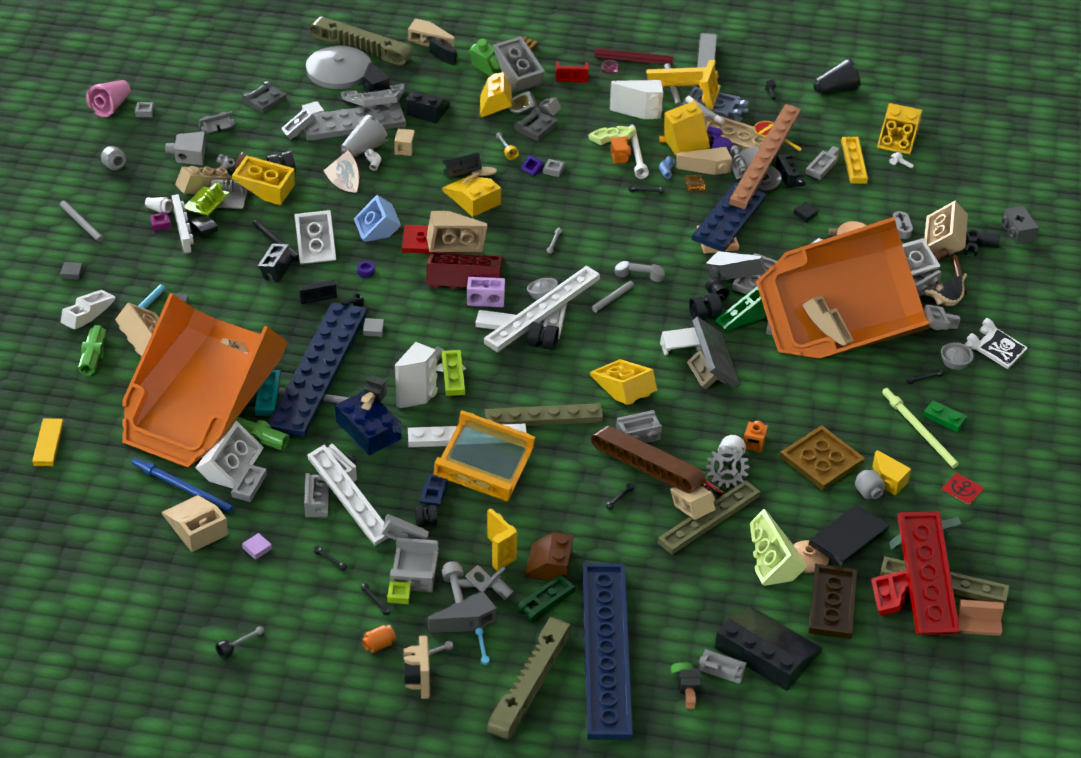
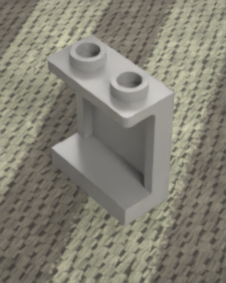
(415, 563)

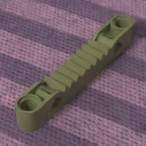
(325, 30)
(515, 704)

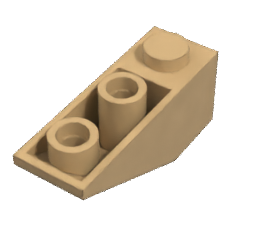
(192, 178)

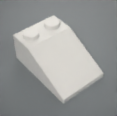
(637, 98)
(315, 237)

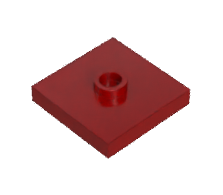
(415, 239)

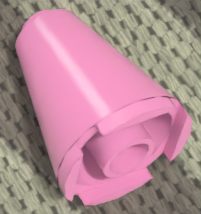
(107, 97)

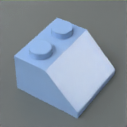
(377, 220)

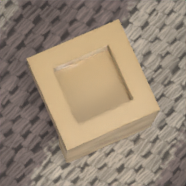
(403, 142)

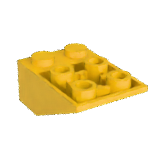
(899, 128)

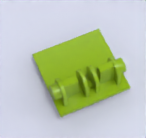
(206, 199)

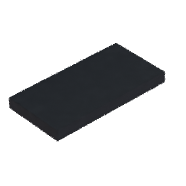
(848, 535)

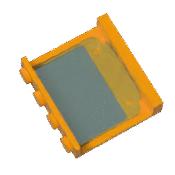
(485, 456)

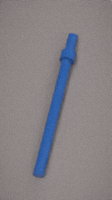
(151, 469)

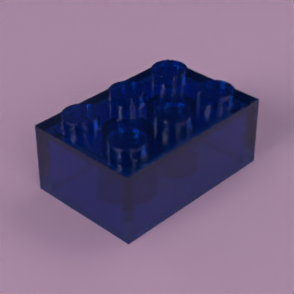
(368, 428)

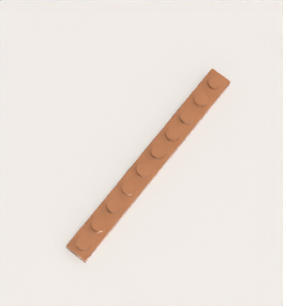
(764, 156)

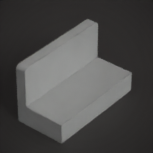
(398, 528)

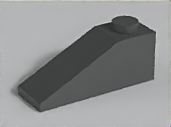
(734, 265)

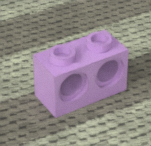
(485, 291)

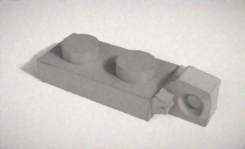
(823, 163)

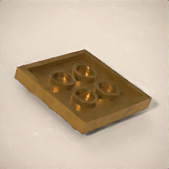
(822, 457)

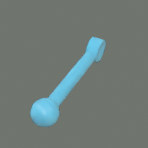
(485, 659)

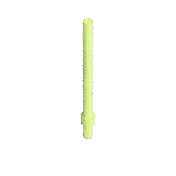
(898, 405)

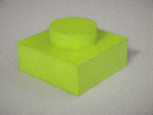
(399, 592)

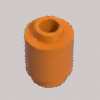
(378, 638)

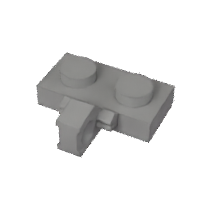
(939, 319)

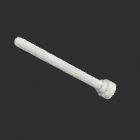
(641, 169)

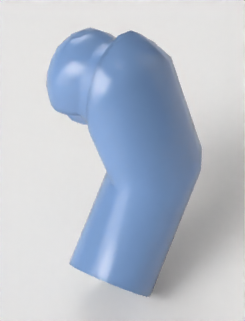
(665, 167)

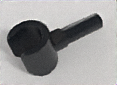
(769, 87)
(356, 300)

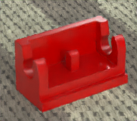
(572, 73)

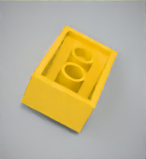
(265, 179)
(476, 195)
(625, 381)

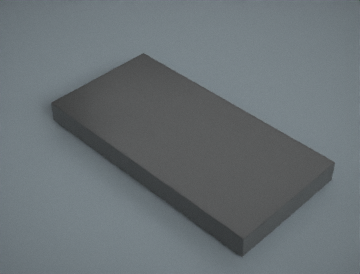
(715, 352)

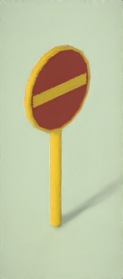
(762, 129)

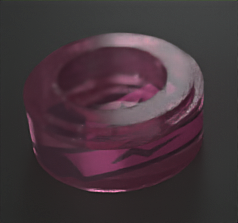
(609, 66)

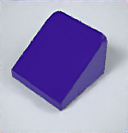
(532, 166)

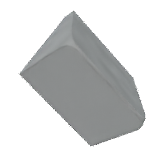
(549, 106)

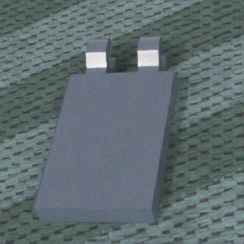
(725, 104)

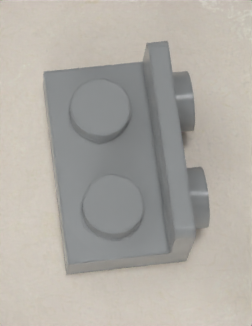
(926, 281)

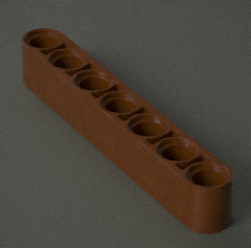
(648, 459)

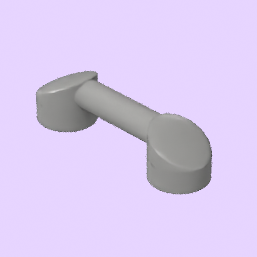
(656, 272)

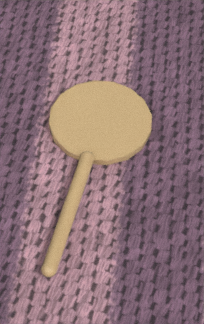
(484, 172)

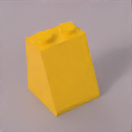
(685, 129)

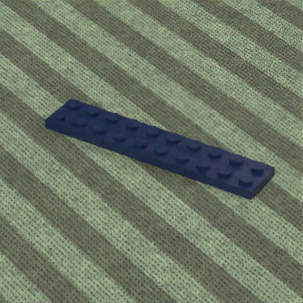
(317, 369)
(606, 652)

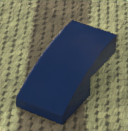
(433, 490)

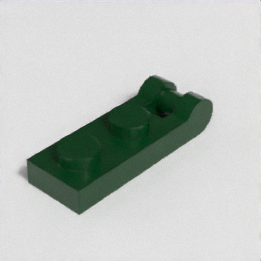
(546, 598)

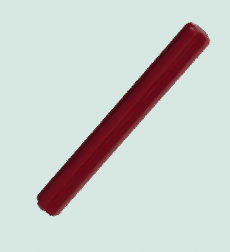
(633, 56)

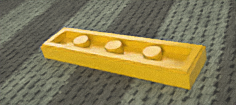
(854, 160)

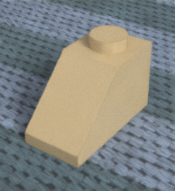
(695, 503)

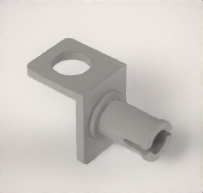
(490, 582)

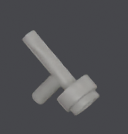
(453, 573)

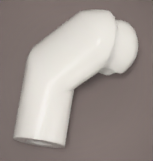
(374, 158)

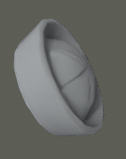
(541, 287)
(956, 355)

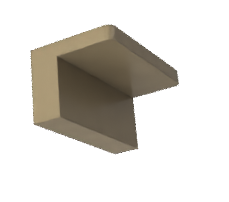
(701, 371)

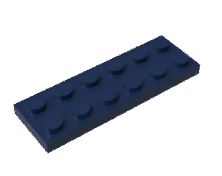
(726, 221)

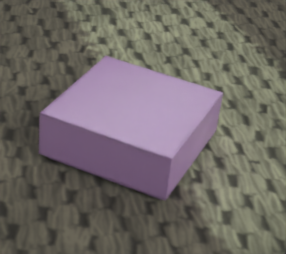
(257, 546)

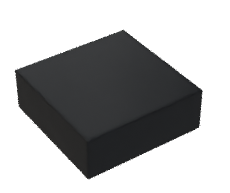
(806, 211)

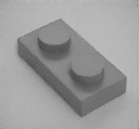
(298, 123)
(249, 483)

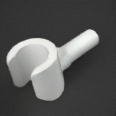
(897, 158)

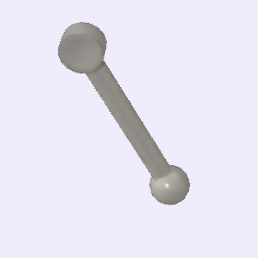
(550, 249)
(448, 646)

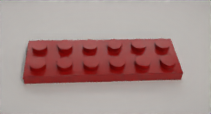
(928, 573)

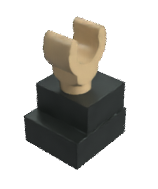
(373, 392)

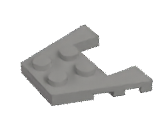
(371, 99)

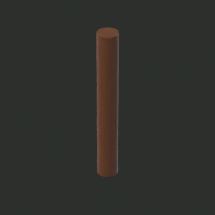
(957, 269)

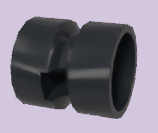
(285, 159)
(706, 306)
(543, 336)

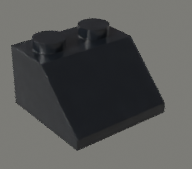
(426, 106)

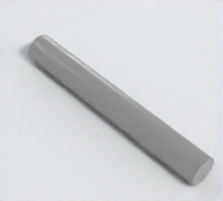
(614, 295)

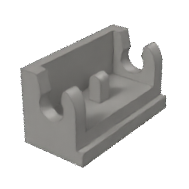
(316, 496)

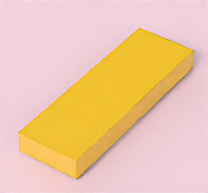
(48, 442)

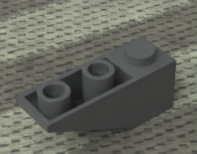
(464, 616)

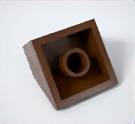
(550, 556)

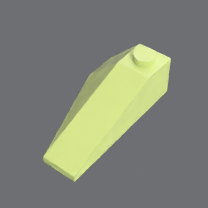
(775, 554)

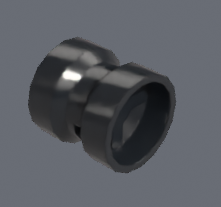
(716, 285)
(421, 515)

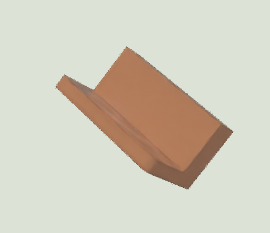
(980, 617)

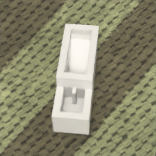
(86, 309)

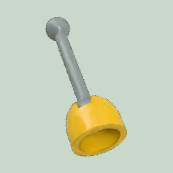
(509, 149)

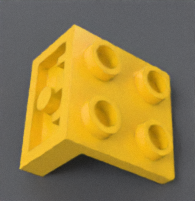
(503, 540)

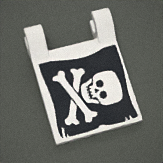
(996, 345)

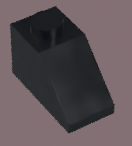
(375, 79)

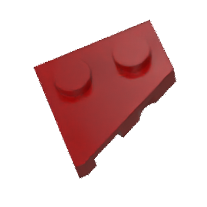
(890, 592)

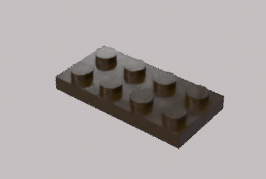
(833, 601)

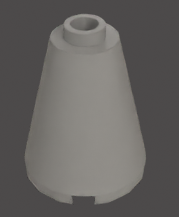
(364, 137)

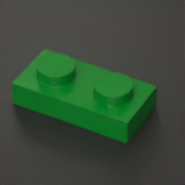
(945, 416)

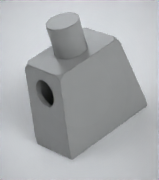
(188, 148)

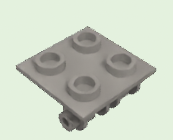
(741, 160)
(236, 195)

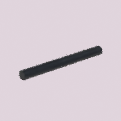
(273, 237)

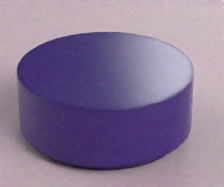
(366, 269)

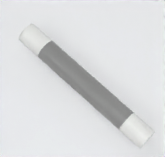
(706, 111)

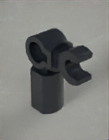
(974, 238)

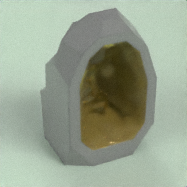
(523, 103)

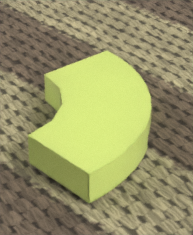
(604, 135)

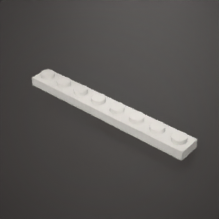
(541, 308)

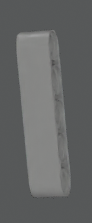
(706, 49)

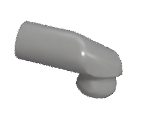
(225, 162)

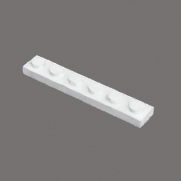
(440, 435)
(348, 494)

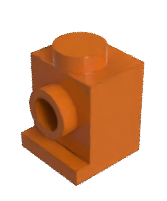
(620, 150)
(756, 431)

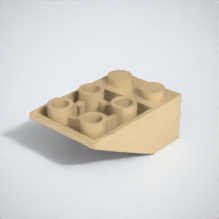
(197, 522)

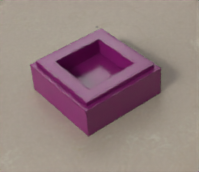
(160, 221)

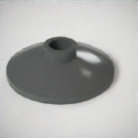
(771, 180)

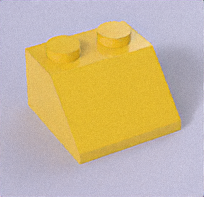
(495, 95)

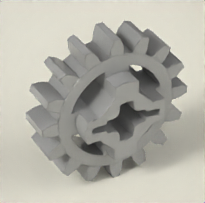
(733, 461)

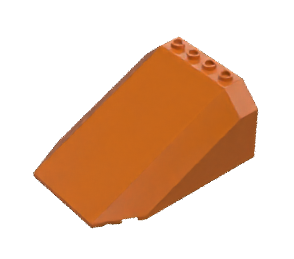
(858, 274)
(192, 383)

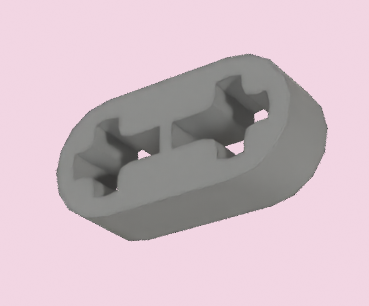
(903, 224)

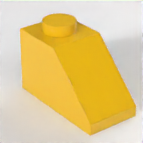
(892, 472)

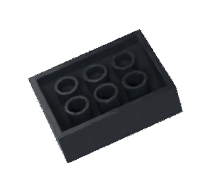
(766, 647)

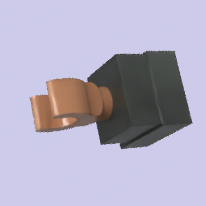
(690, 684)

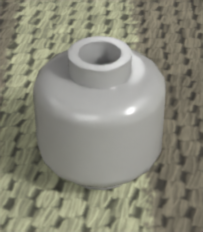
(113, 158)
(870, 484)

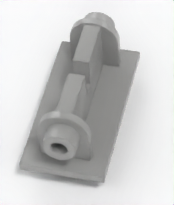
(209, 124)
(722, 666)

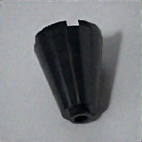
(838, 79)

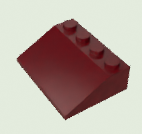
(455, 268)

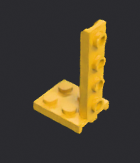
(703, 76)

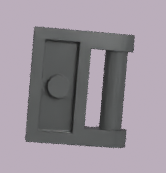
(266, 101)
(539, 128)

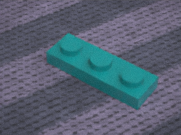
(268, 394)

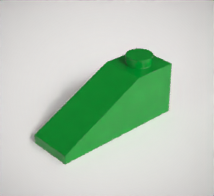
(743, 312)

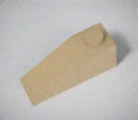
(421, 31)
(706, 161)

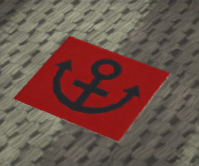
(962, 488)

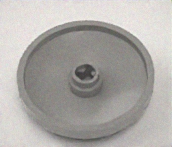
(337, 67)

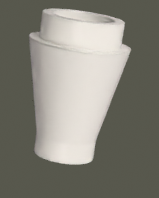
(159, 204)

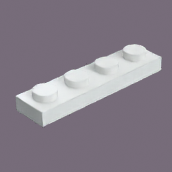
(183, 226)

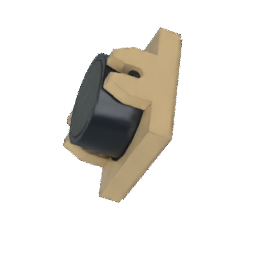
(417, 667)

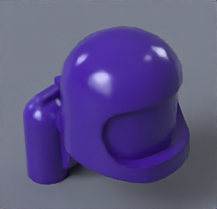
(719, 141)

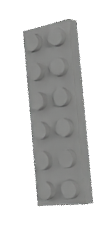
(345, 120)

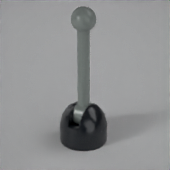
(226, 648)

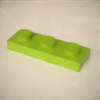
(453, 373)

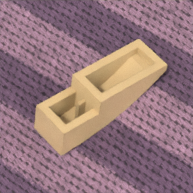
(828, 320)

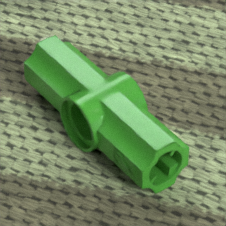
(92, 350)
(264, 433)

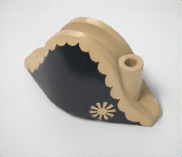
(948, 292)

